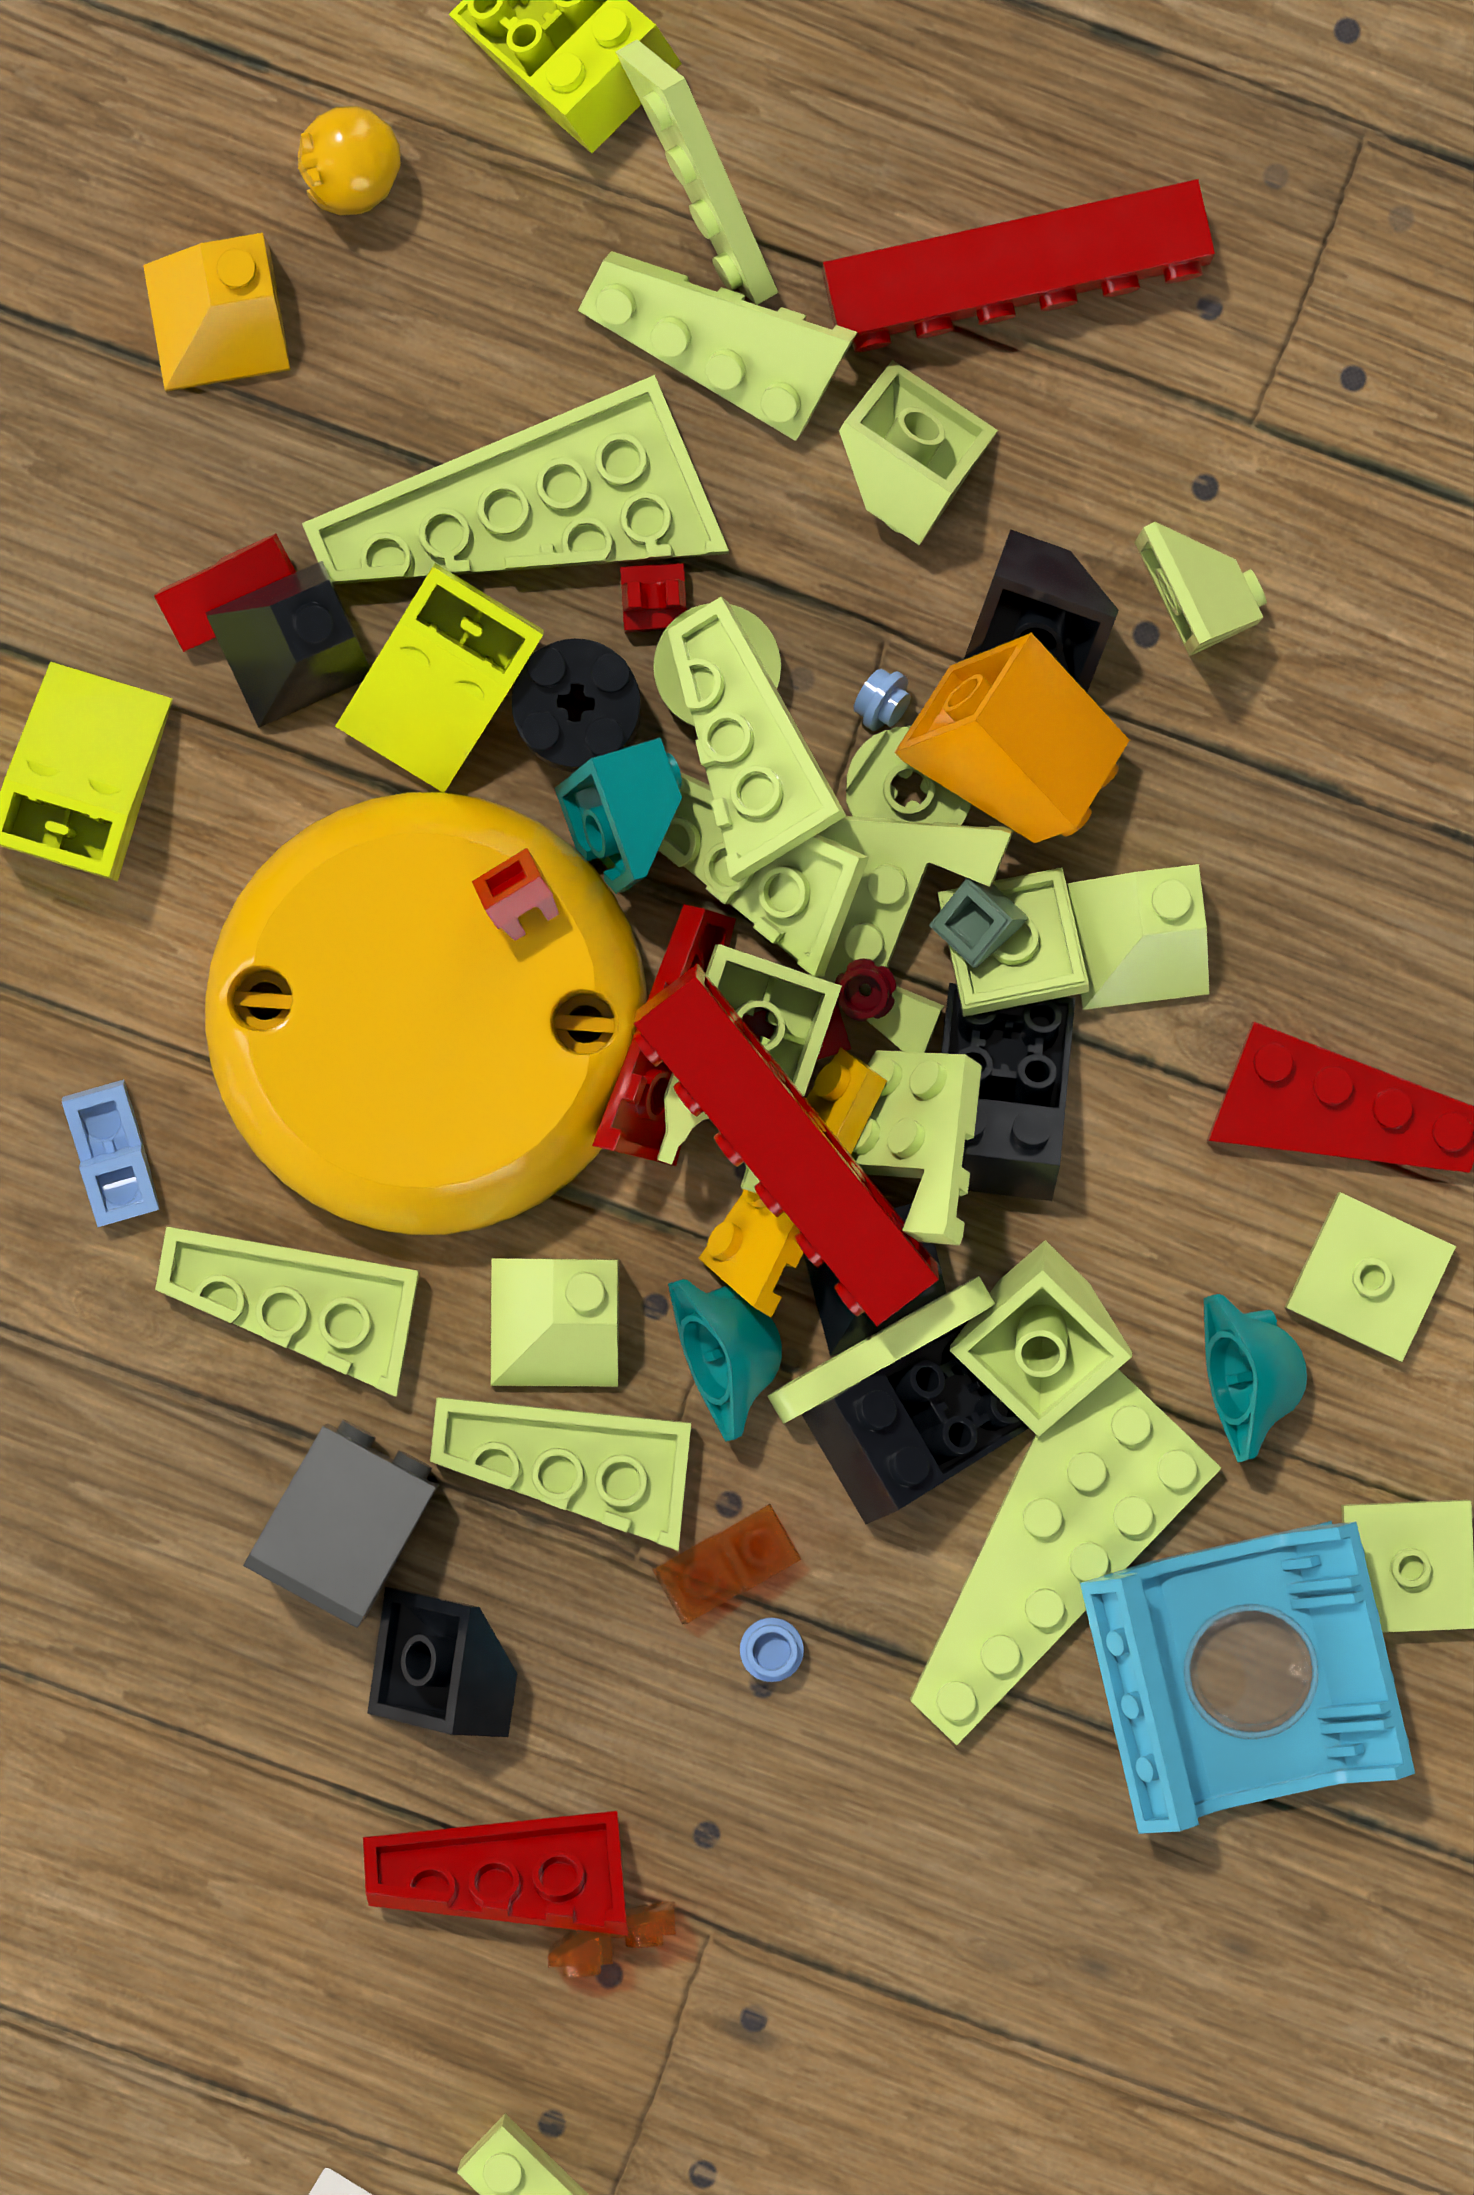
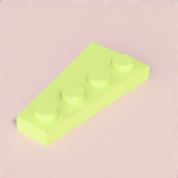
(699, 170)
(741, 351)
(755, 758)
(791, 900)
(312, 1302)
(588, 1463)

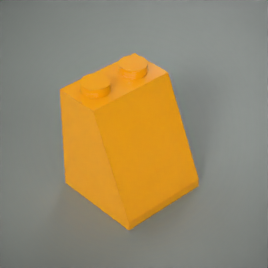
(1016, 740)

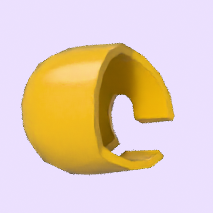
(348, 160)

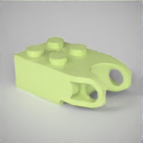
(794, 1004)

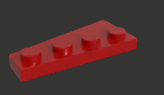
(1329, 1105)
(636, 1110)
(516, 1872)

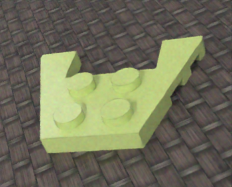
(885, 896)
(922, 1133)

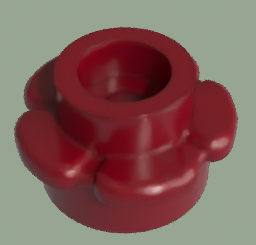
(858, 1005)

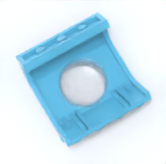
(1246, 1674)

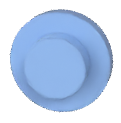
(882, 699)
(771, 1649)

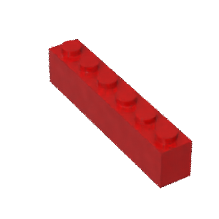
(1020, 264)
(784, 1145)

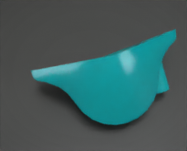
(728, 1350)
(1252, 1372)

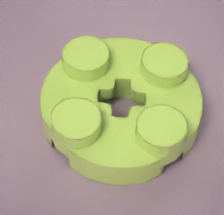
(873, 796)

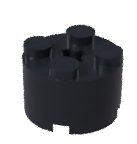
(553, 676)

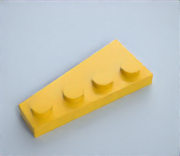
(754, 1243)

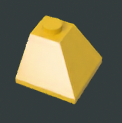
(217, 313)

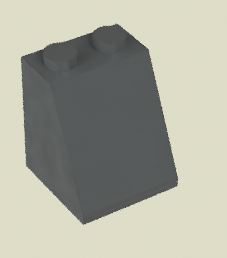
(343, 1522)

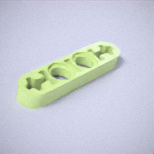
(881, 1349)

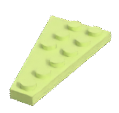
(560, 494)
(1075, 1511)

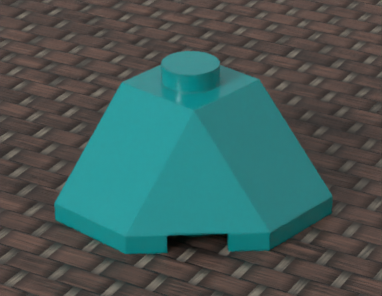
(622, 809)

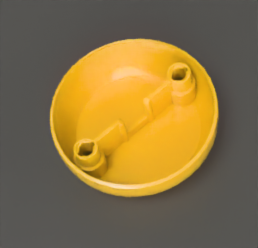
(417, 1042)

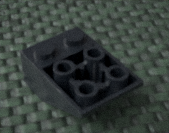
(1020, 1092)
(910, 1428)

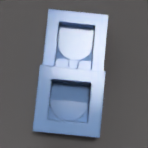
(110, 1153)

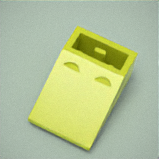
(567, 56)
(440, 678)
(81, 770)

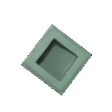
(977, 921)

